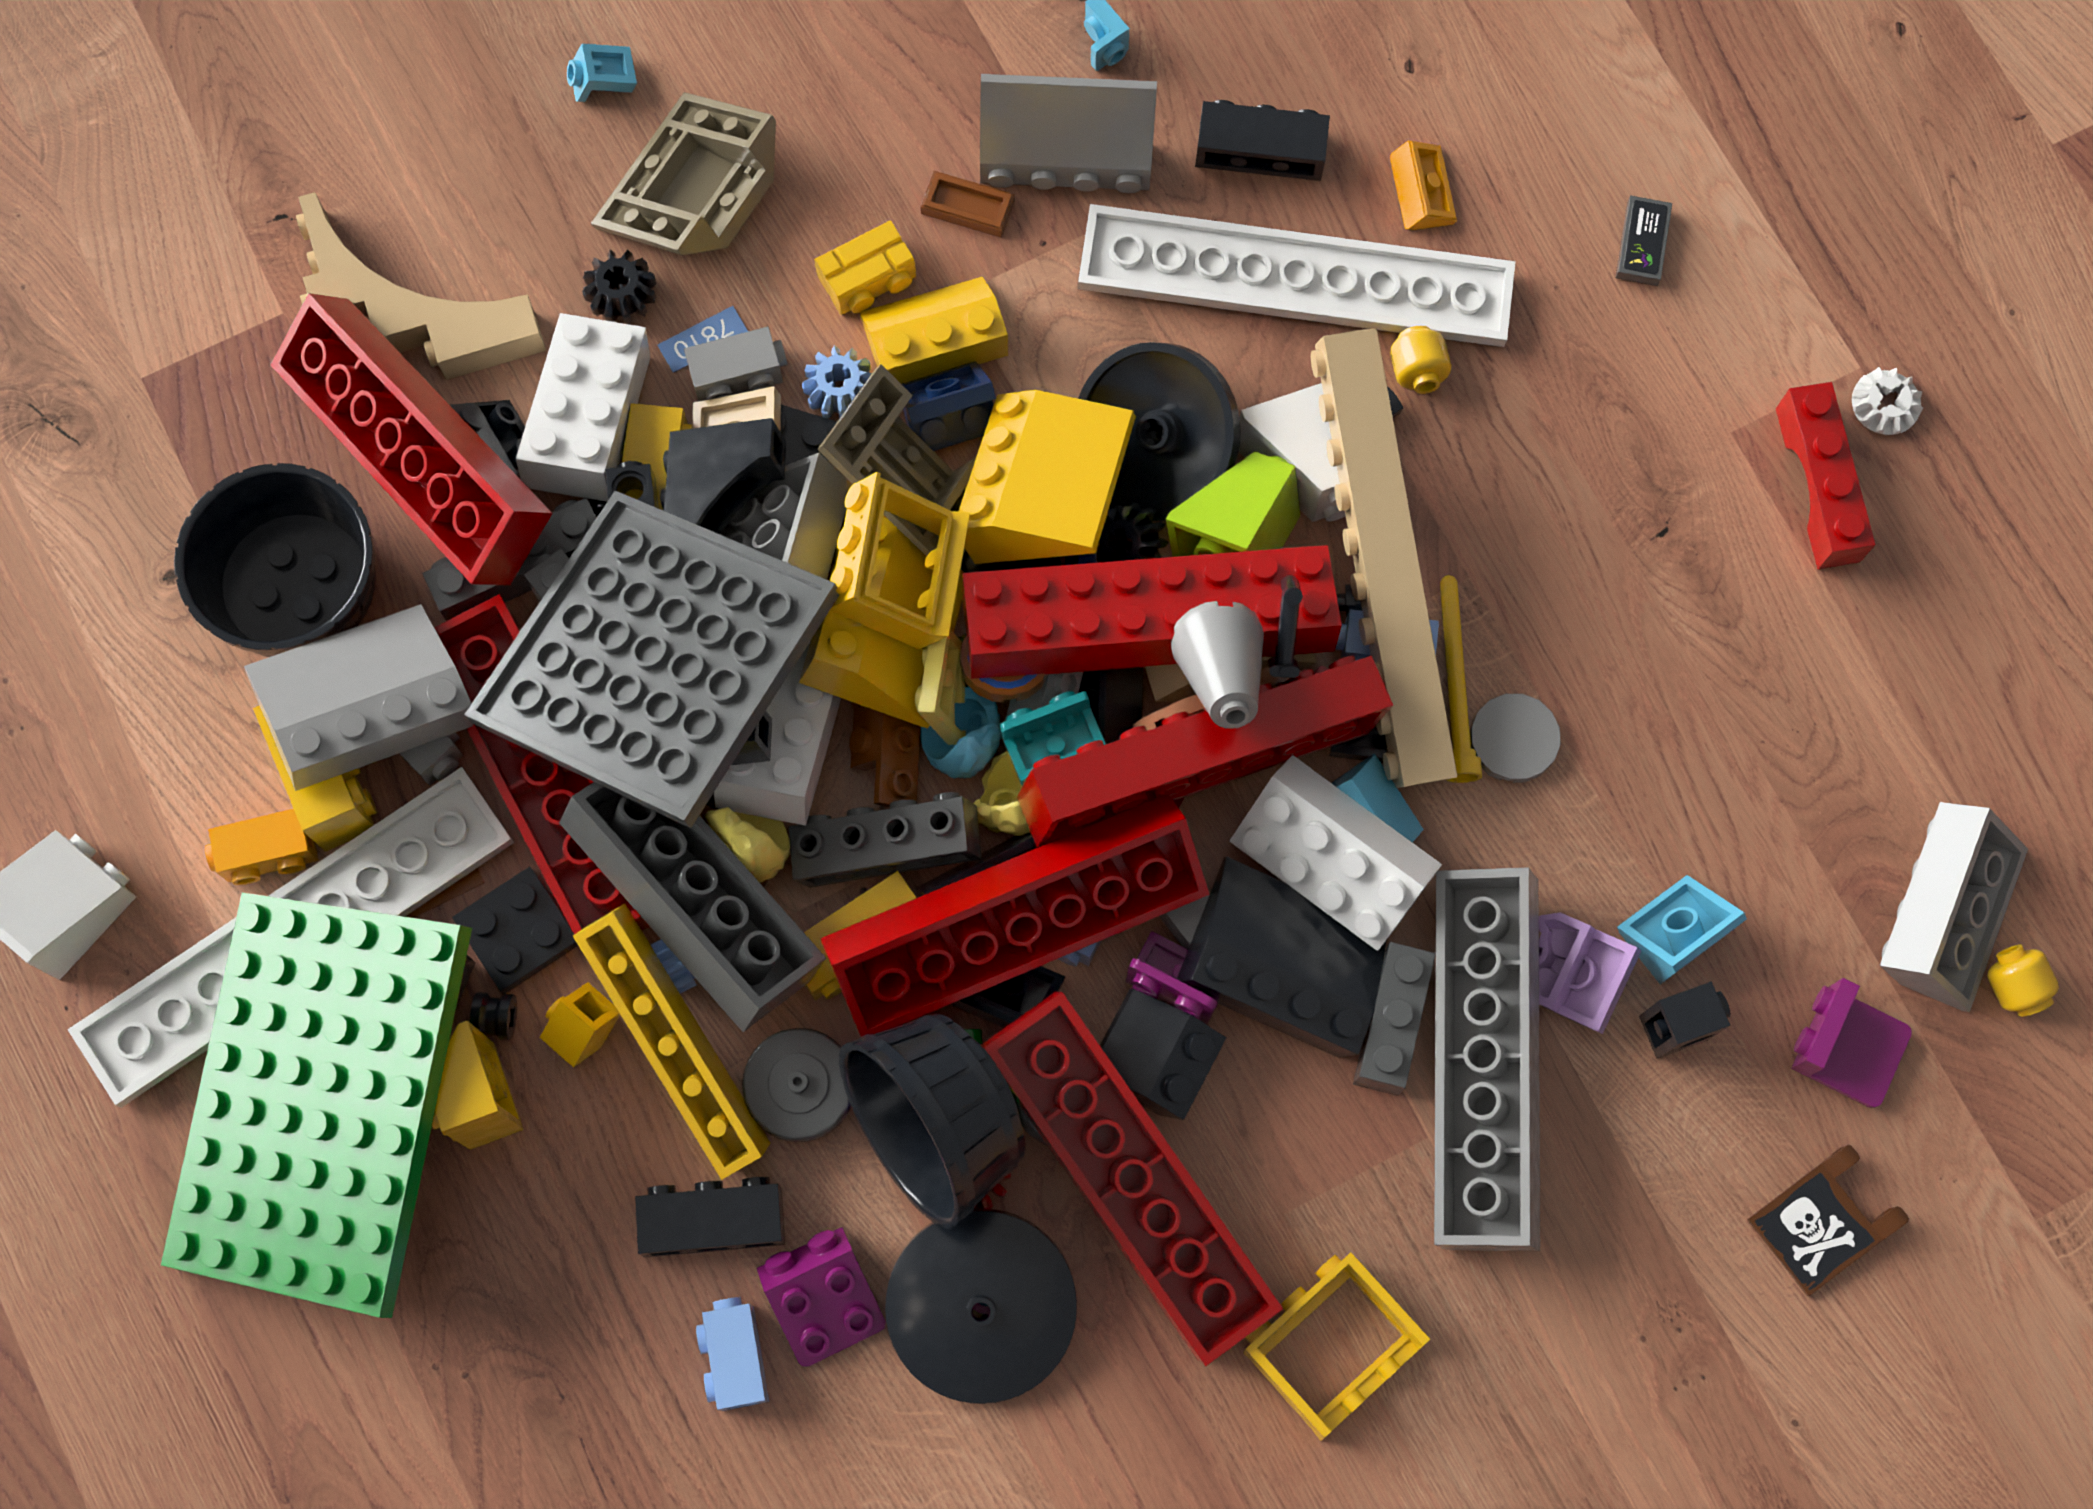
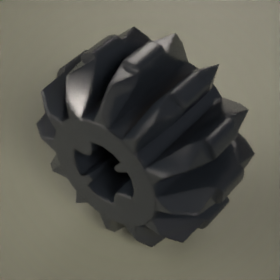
(620, 272)
(1132, 524)

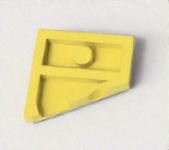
(942, 687)

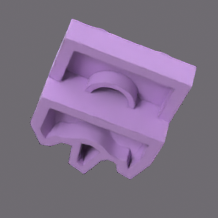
(1582, 970)

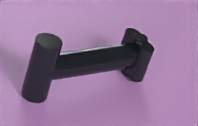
(1284, 663)

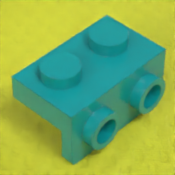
(1049, 731)

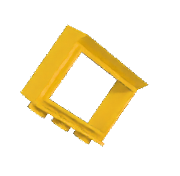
(858, 552)
(1300, 1306)

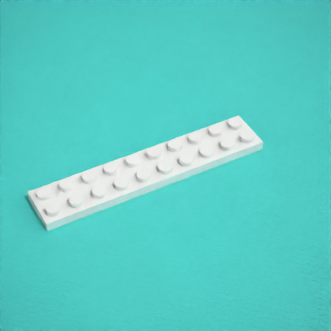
(1296, 275)
(383, 870)

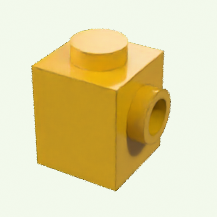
(579, 1024)

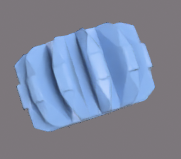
(822, 380)

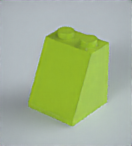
(1239, 511)

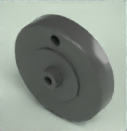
(796, 1085)

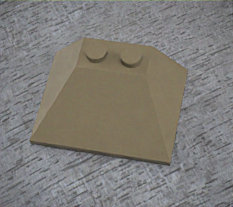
(694, 178)
(876, 439)

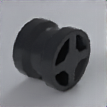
(494, 1014)

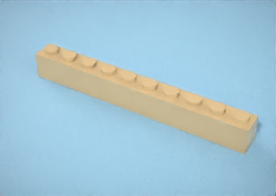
(1383, 555)

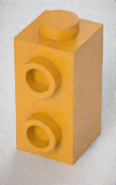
(258, 847)

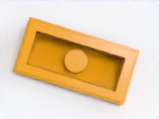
(1422, 186)

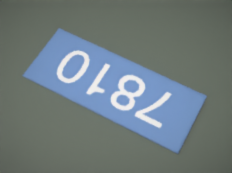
(716, 327)

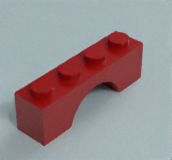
(1838, 515)

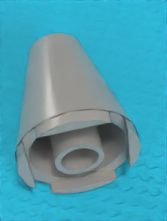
(1222, 659)

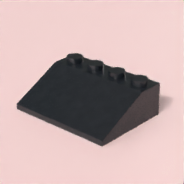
(1283, 961)

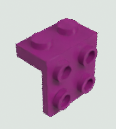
(1157, 973)
(1851, 1045)
(821, 1297)

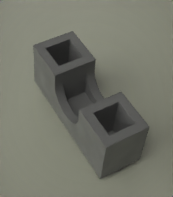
(1396, 1019)

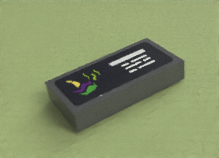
(1643, 240)

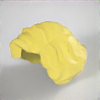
(999, 804)
(754, 840)

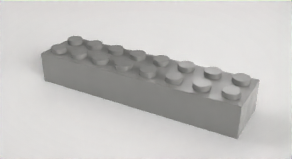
(1487, 1061)

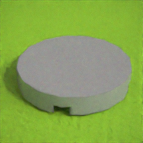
(1515, 737)

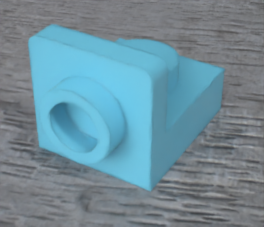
(1107, 31)
(601, 70)

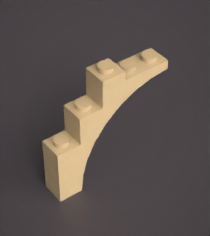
(454, 333)

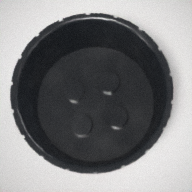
(276, 559)
(934, 1113)

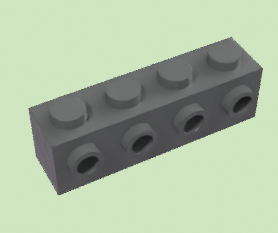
(456, 594)
(885, 840)

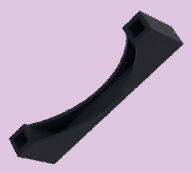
(708, 482)

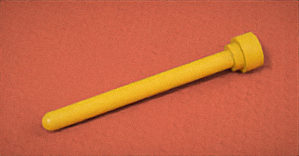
(1466, 762)

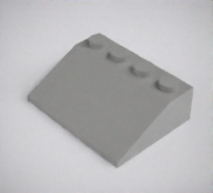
(1066, 132)
(796, 516)
(359, 696)

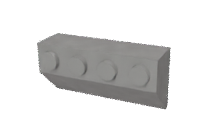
(1954, 904)

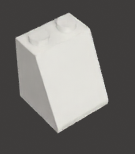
(1295, 432)
(59, 902)

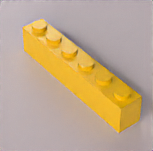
(672, 1041)

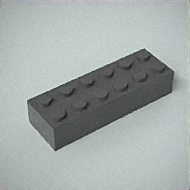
(696, 902)

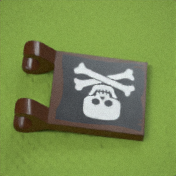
(1818, 1226)

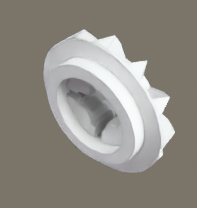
(1889, 419)

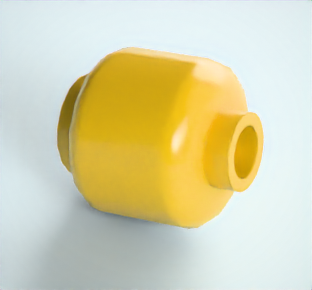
(1420, 359)
(2023, 980)

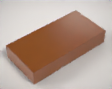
(967, 204)

